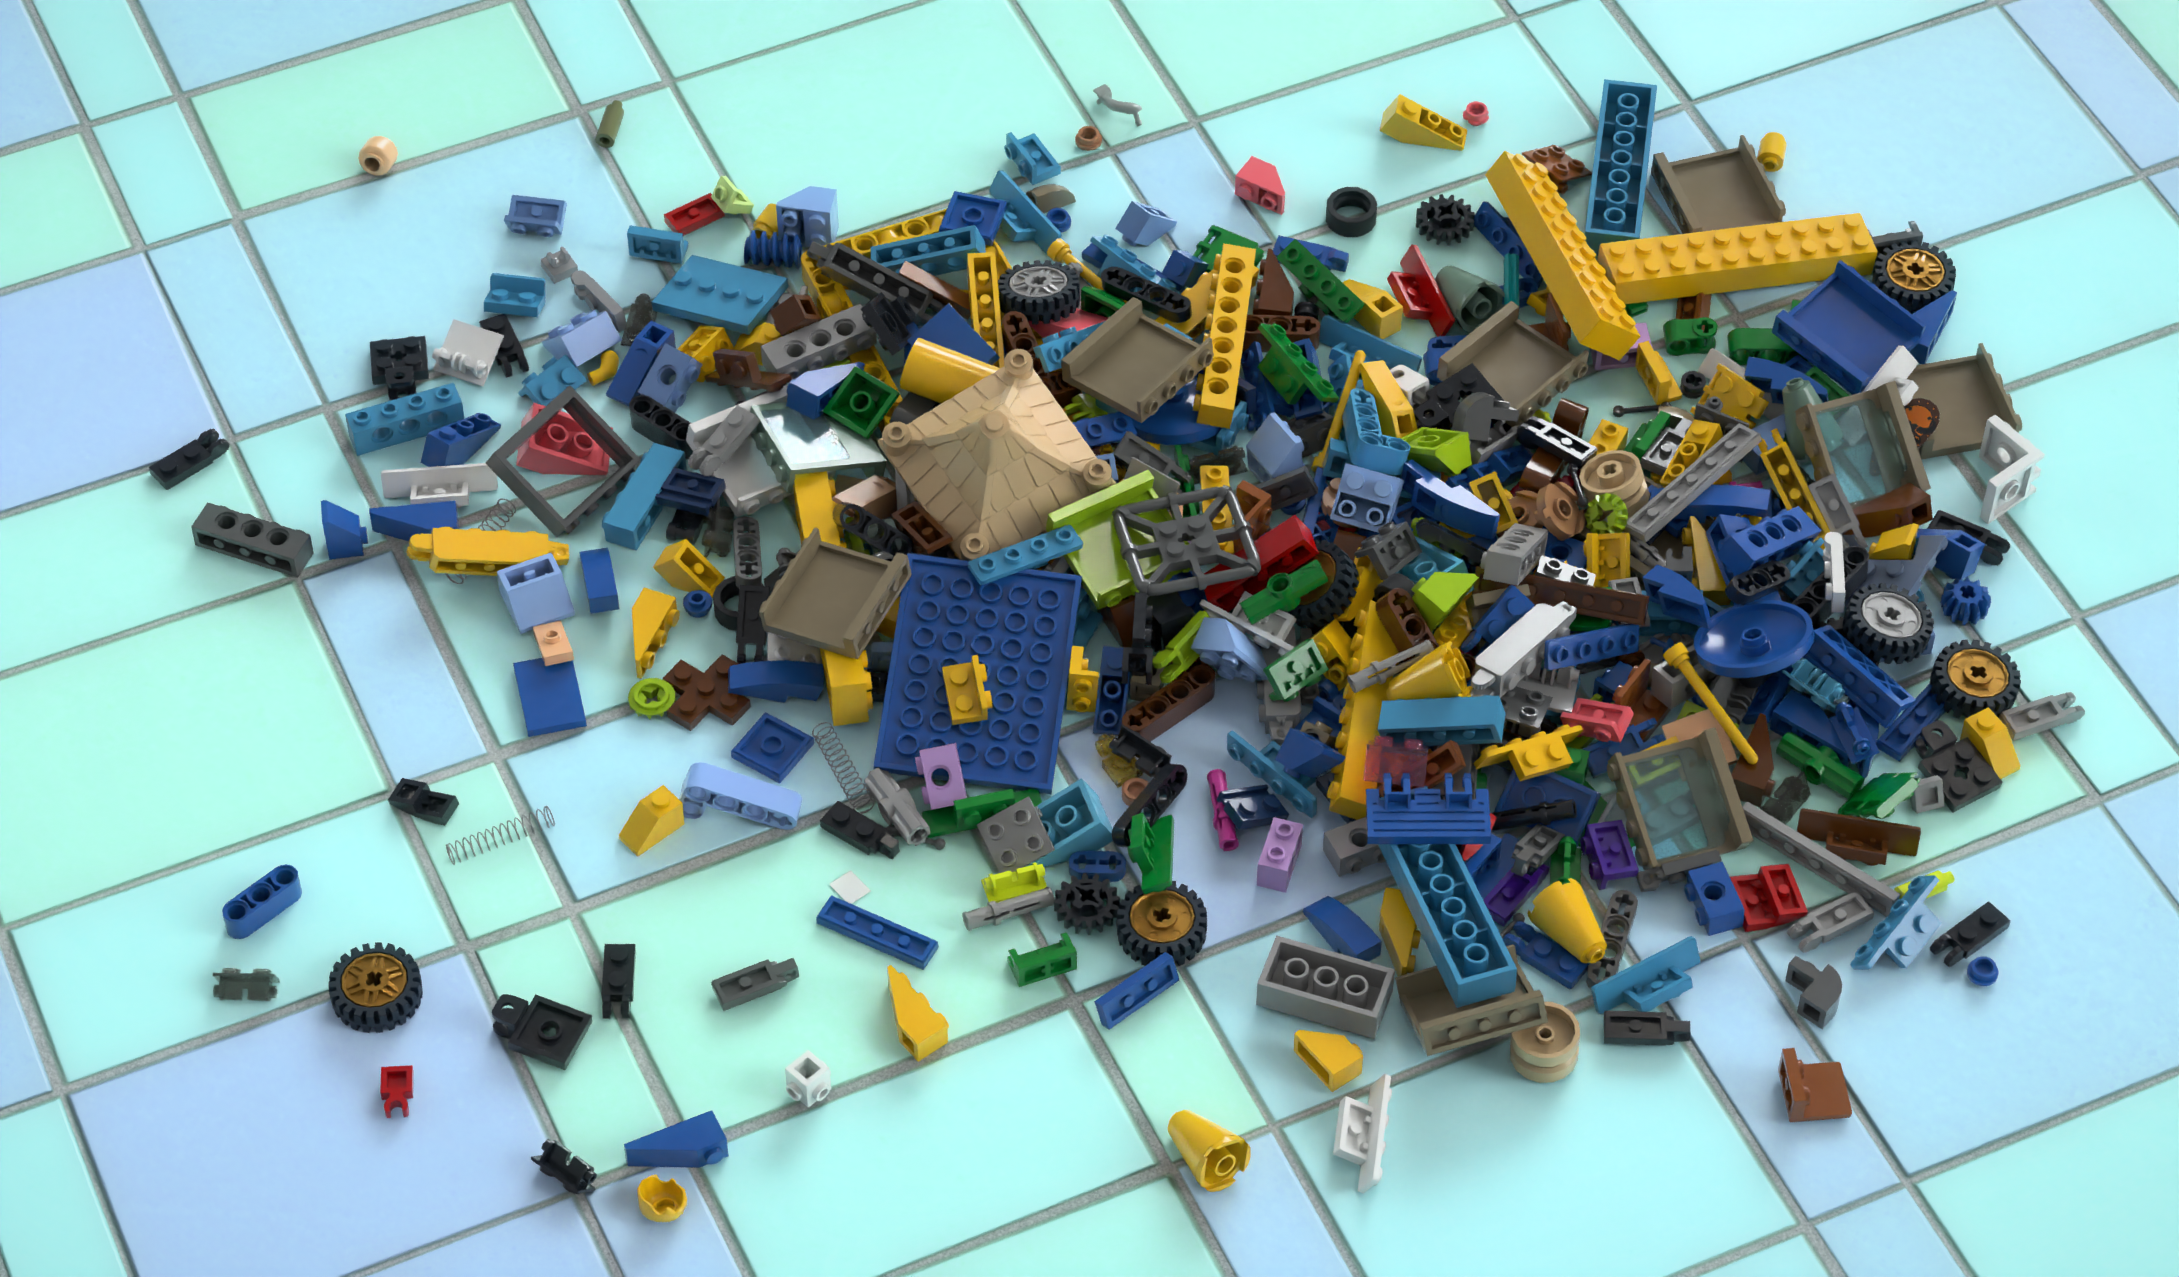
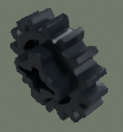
(1445, 219)
(1086, 903)

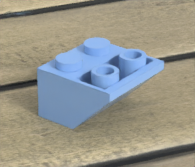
(809, 214)
(583, 337)
(1274, 449)
(1366, 498)
(535, 592)
(1229, 650)

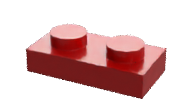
(693, 215)

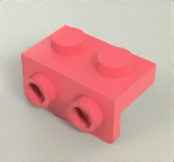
(1599, 719)

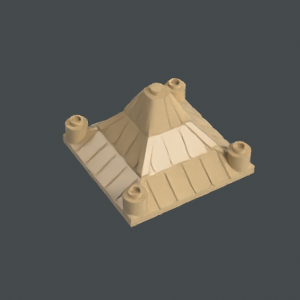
(995, 460)

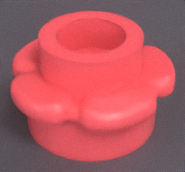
(1476, 113)

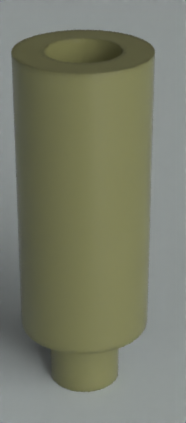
(610, 124)

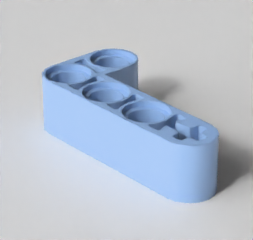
(738, 795)

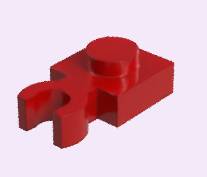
(396, 1087)

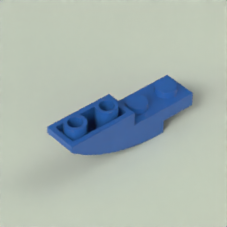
(1448, 505)

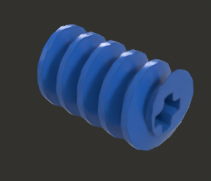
(773, 250)

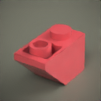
(1260, 184)

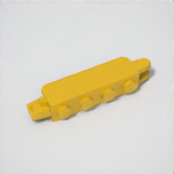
(1791, 482)
(481, 551)

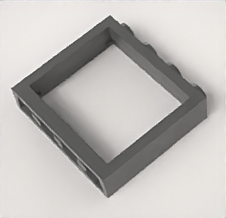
(597, 430)

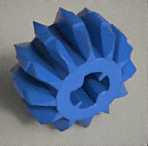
(1965, 601)

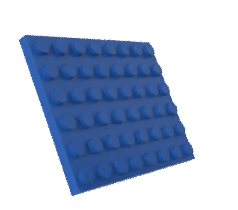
(1023, 637)

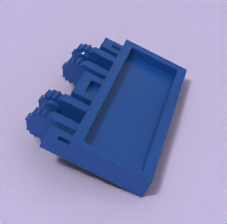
(1427, 816)

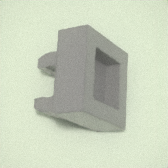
(559, 265)
(1928, 795)

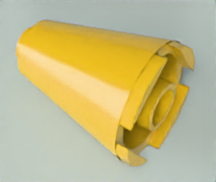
(1434, 676)
(1569, 920)
(1209, 1149)

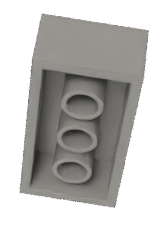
(1325, 987)

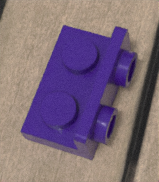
(1608, 852)

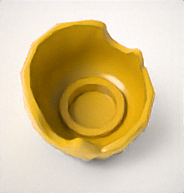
(660, 1199)

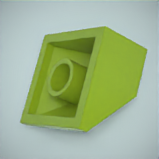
(1440, 450)
(1441, 595)

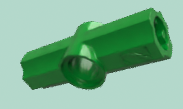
(1284, 592)
(1820, 765)

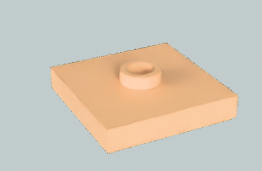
(1694, 725)

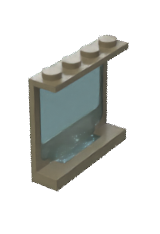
(1863, 443)
(1679, 800)

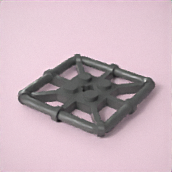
(1172, 550)

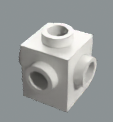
(808, 1079)

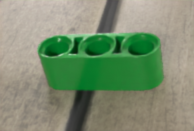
(1758, 344)

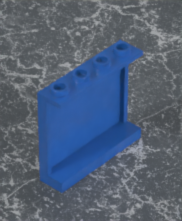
(1848, 328)

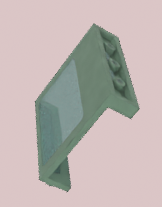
(805, 445)

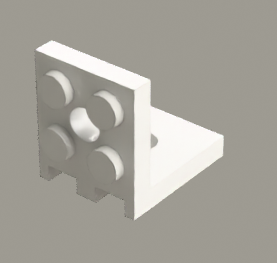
(2014, 461)

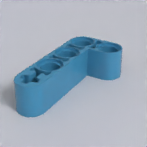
(1365, 440)

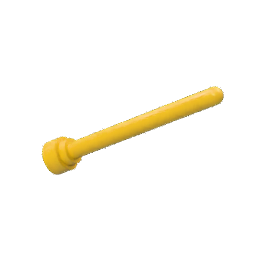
(1060, 252)
(1337, 422)
(1678, 657)

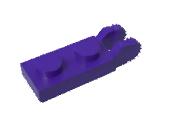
(1512, 893)

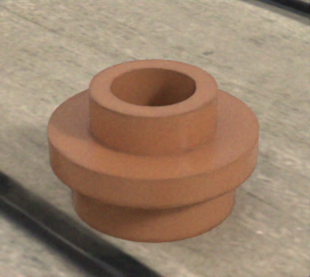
(1088, 138)

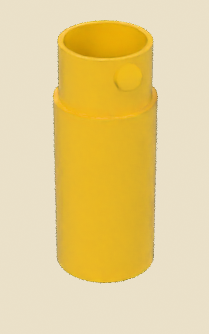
(940, 372)

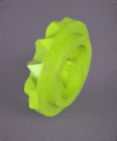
(1616, 520)
(650, 688)

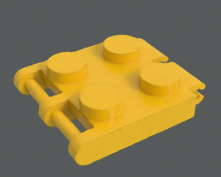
(1738, 396)

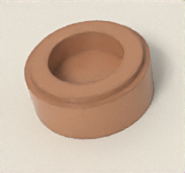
(1132, 789)

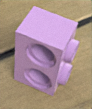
(1279, 854)

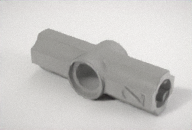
(897, 806)

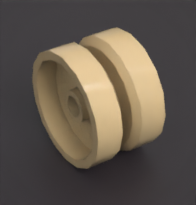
(1617, 474)
(1549, 1049)

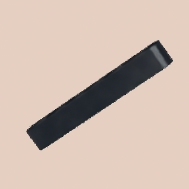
(1813, 597)

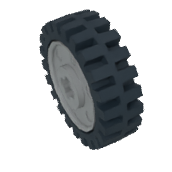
(1040, 291)
(1888, 623)

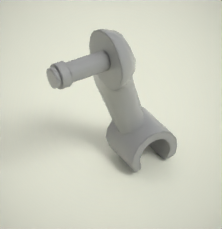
(1105, 97)

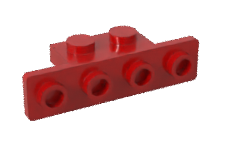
(1420, 293)

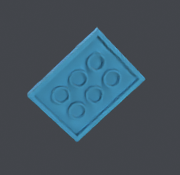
(720, 294)

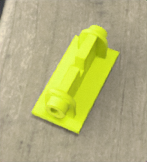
(1016, 883)

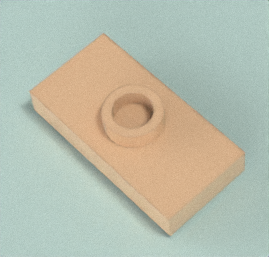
(553, 643)

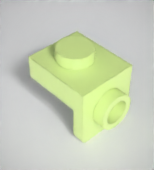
(730, 198)

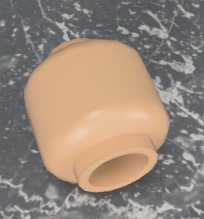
(378, 155)

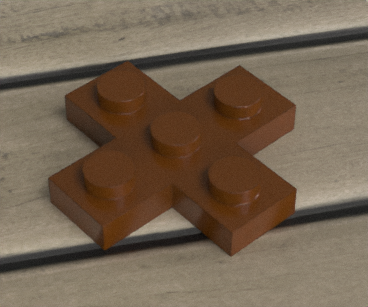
(704, 693)

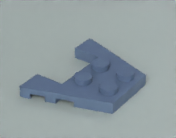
(1902, 573)

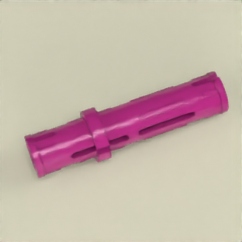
(1221, 821)

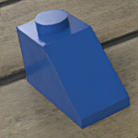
(342, 531)
(1306, 755)

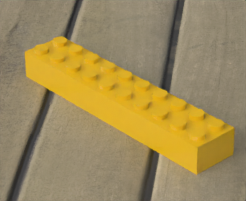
(1562, 255)
(1736, 258)
(844, 676)

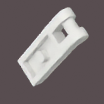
(1834, 570)

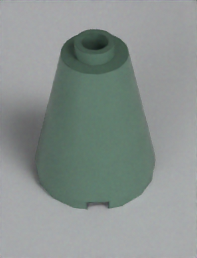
(1469, 296)
(1796, 395)

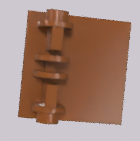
(1559, 165)

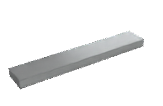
(1692, 482)
(1819, 860)

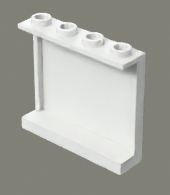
(746, 474)

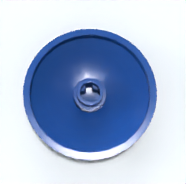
(1176, 420)
(1754, 639)

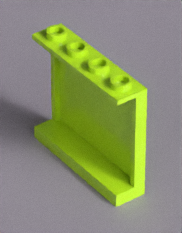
(1099, 561)

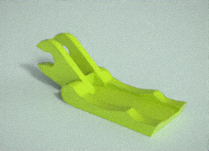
(1086, 405)

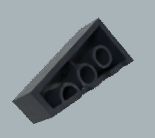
(1168, 618)

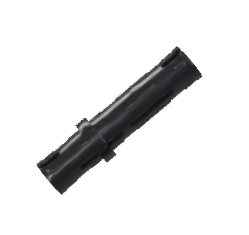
(1541, 813)

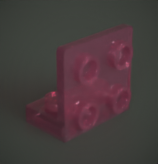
(1396, 758)

